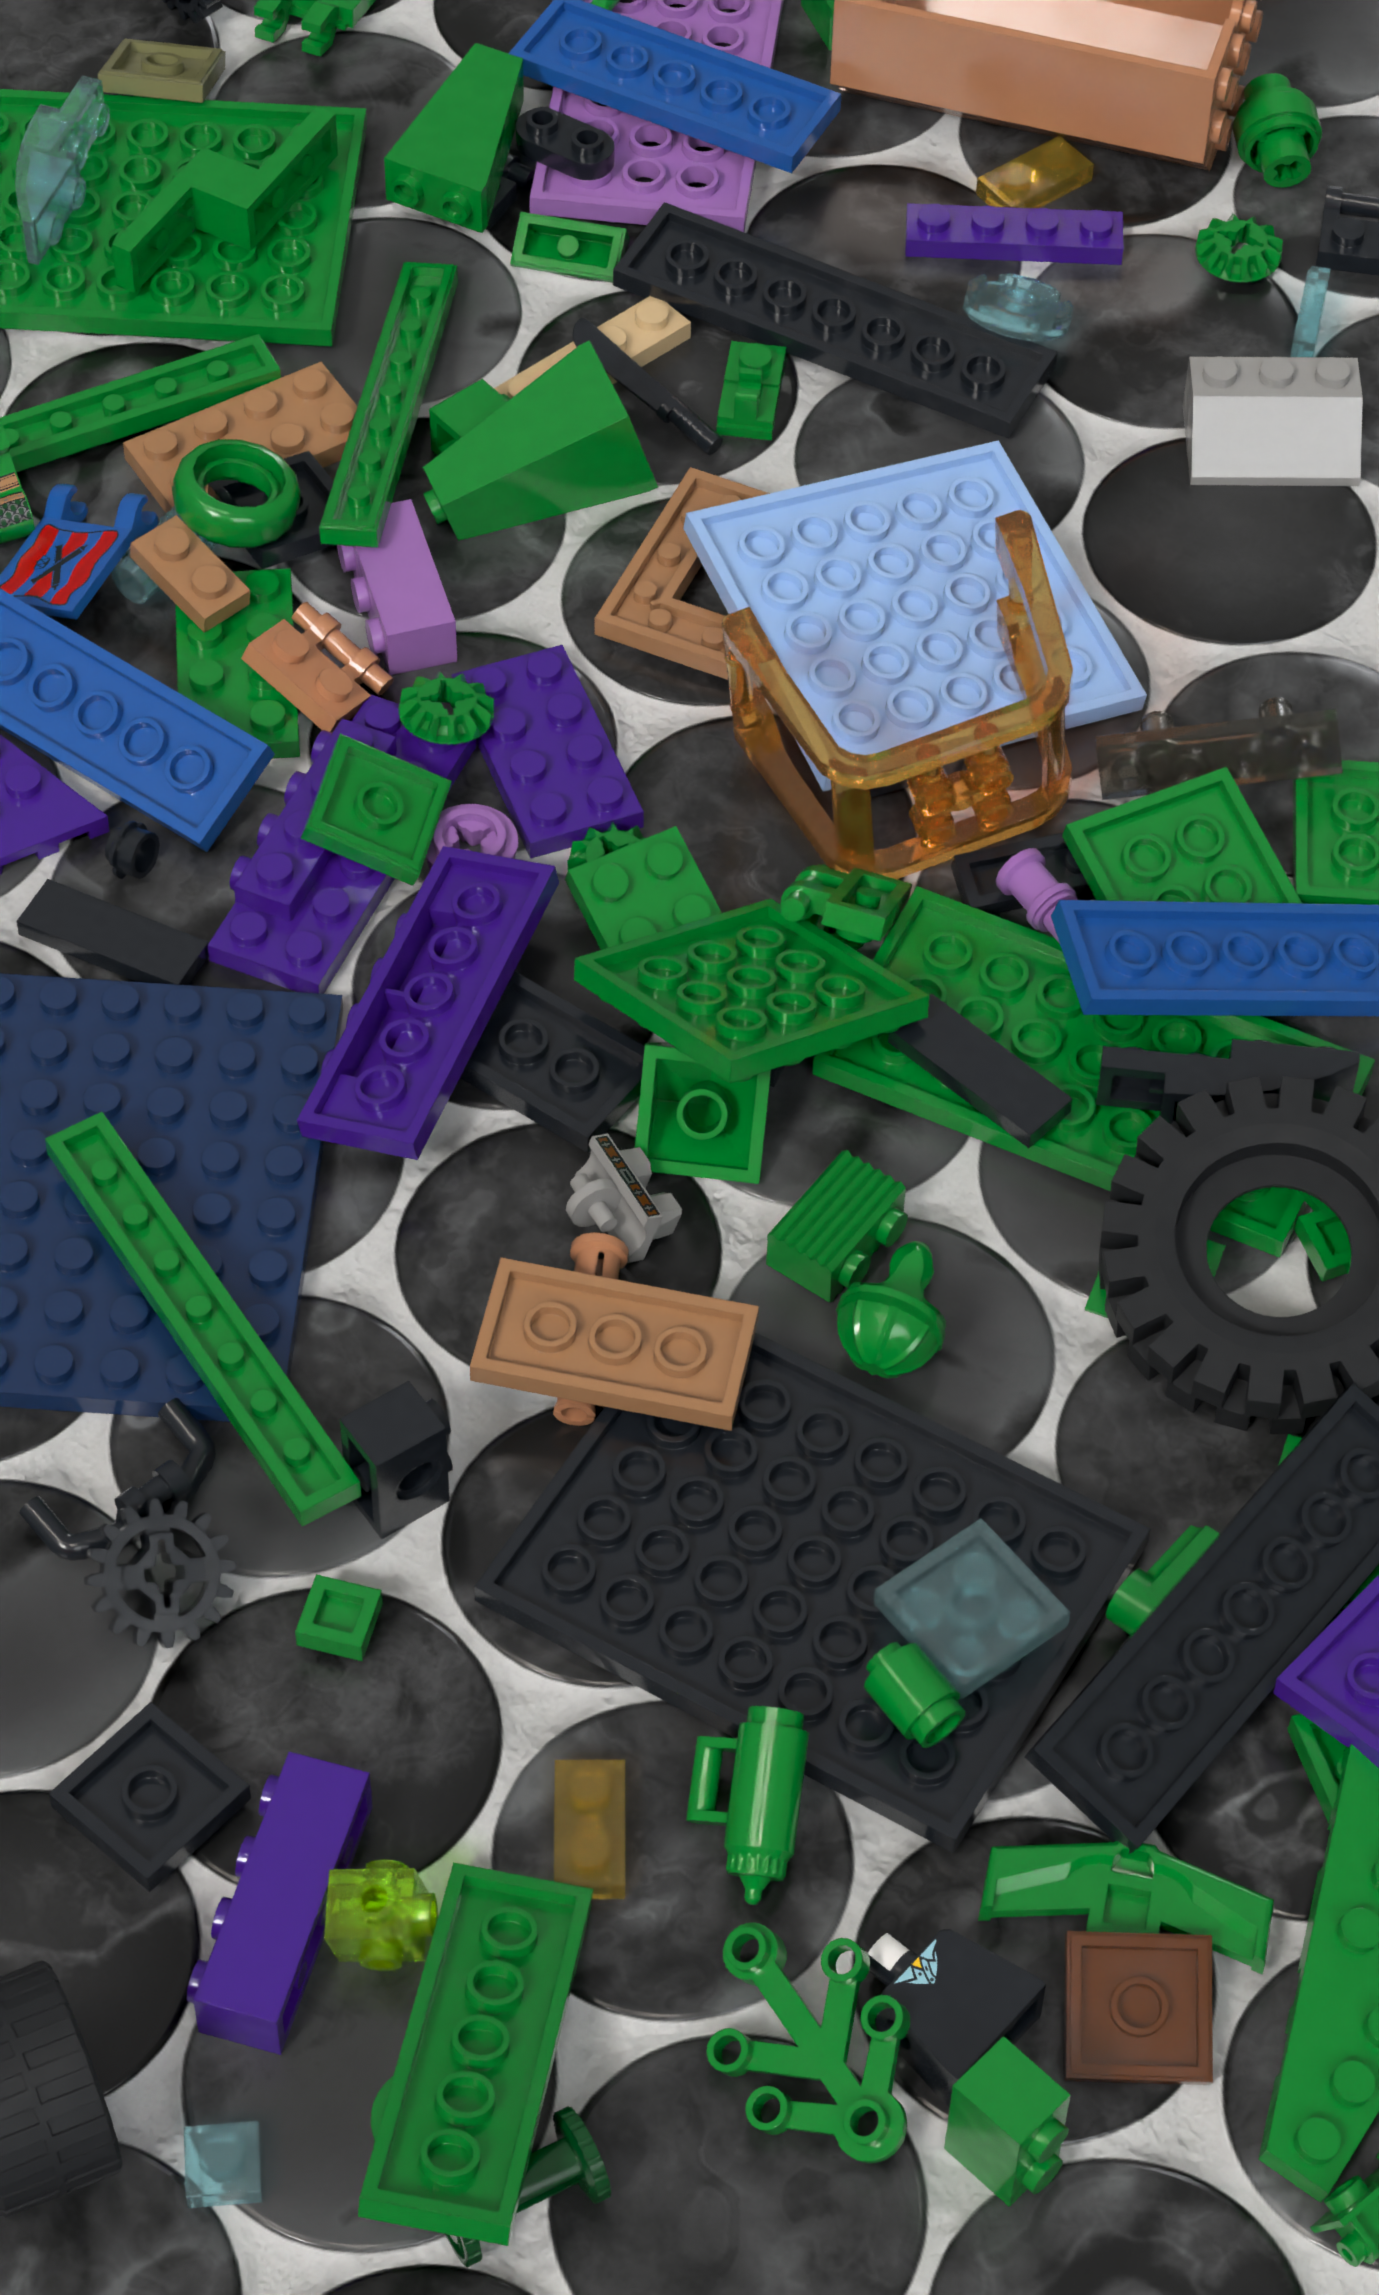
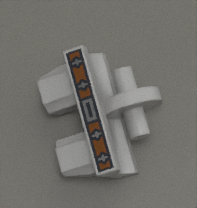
(615, 1198)

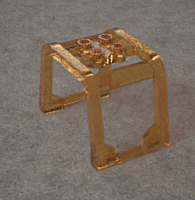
(1044, 673)

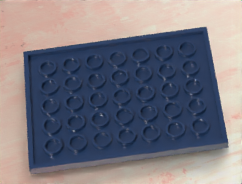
(210, 1109)

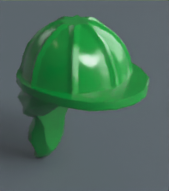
(891, 1323)

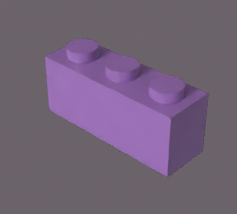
(402, 595)

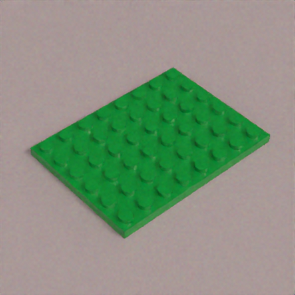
(207, 286)

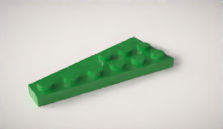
(1331, 2049)

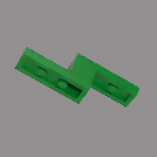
(224, 199)

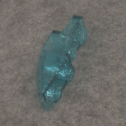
(51, 163)

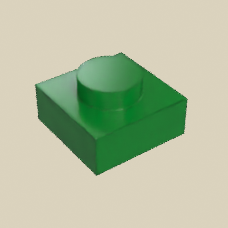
(339, 1617)

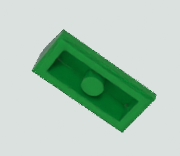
(568, 246)

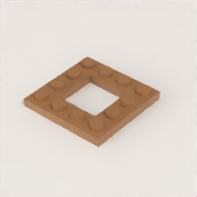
(646, 601)

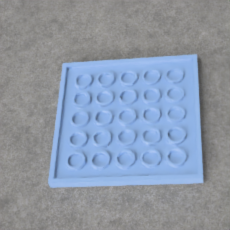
(890, 596)

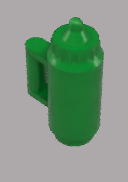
(762, 1794)

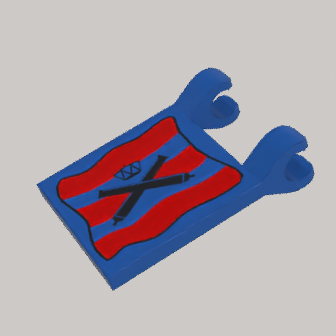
(69, 559)

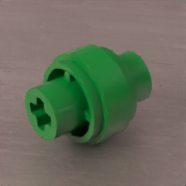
(1277, 130)

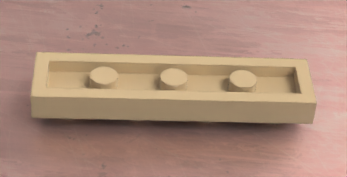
(640, 331)

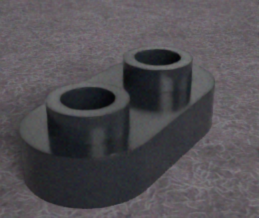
(564, 144)

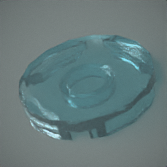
(1018, 307)

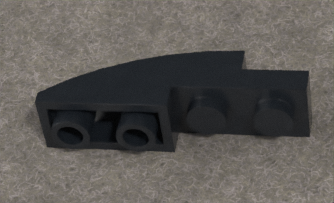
(1162, 1079)

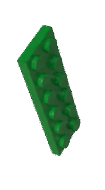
(477, 2055)

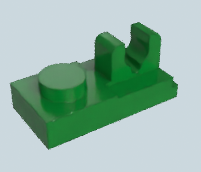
(751, 390)

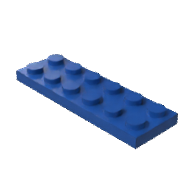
(677, 83)
(122, 727)
(1221, 957)

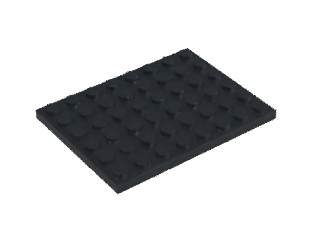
(753, 1562)

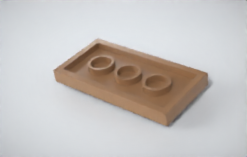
(286, 416)
(615, 1343)

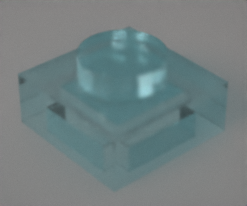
(222, 2164)

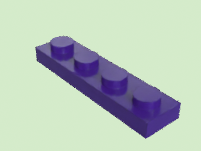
(1014, 234)

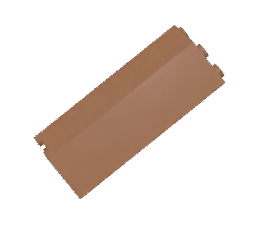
(1093, 71)

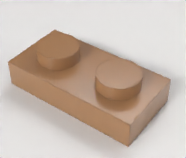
(190, 573)

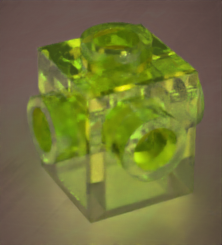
(379, 1915)

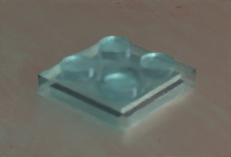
(972, 1607)

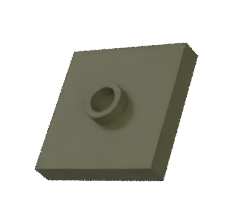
(162, 70)

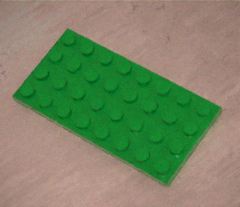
(1023, 998)

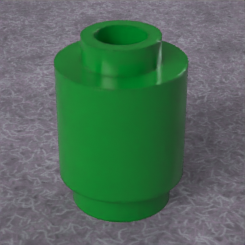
(914, 1693)

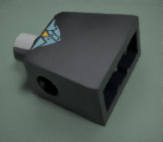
(956, 2001)

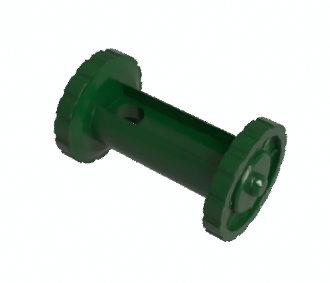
(551, 2170)

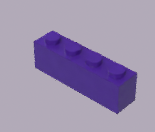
(278, 1911)

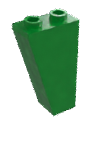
(460, 141)

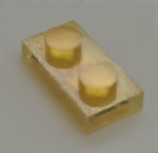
(1036, 176)
(590, 1826)

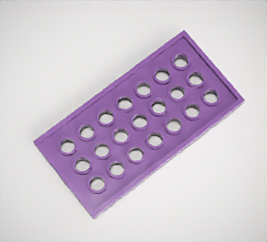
(675, 161)

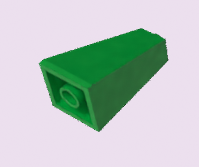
(541, 454)

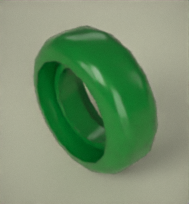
(225, 522)

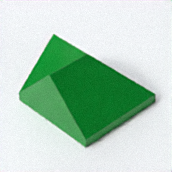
(699, 1122)

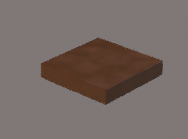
(1138, 2008)

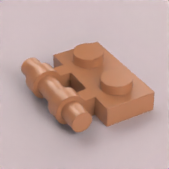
(307, 676)

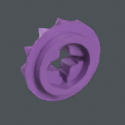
(476, 826)

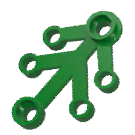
(820, 2049)

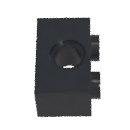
(398, 1456)

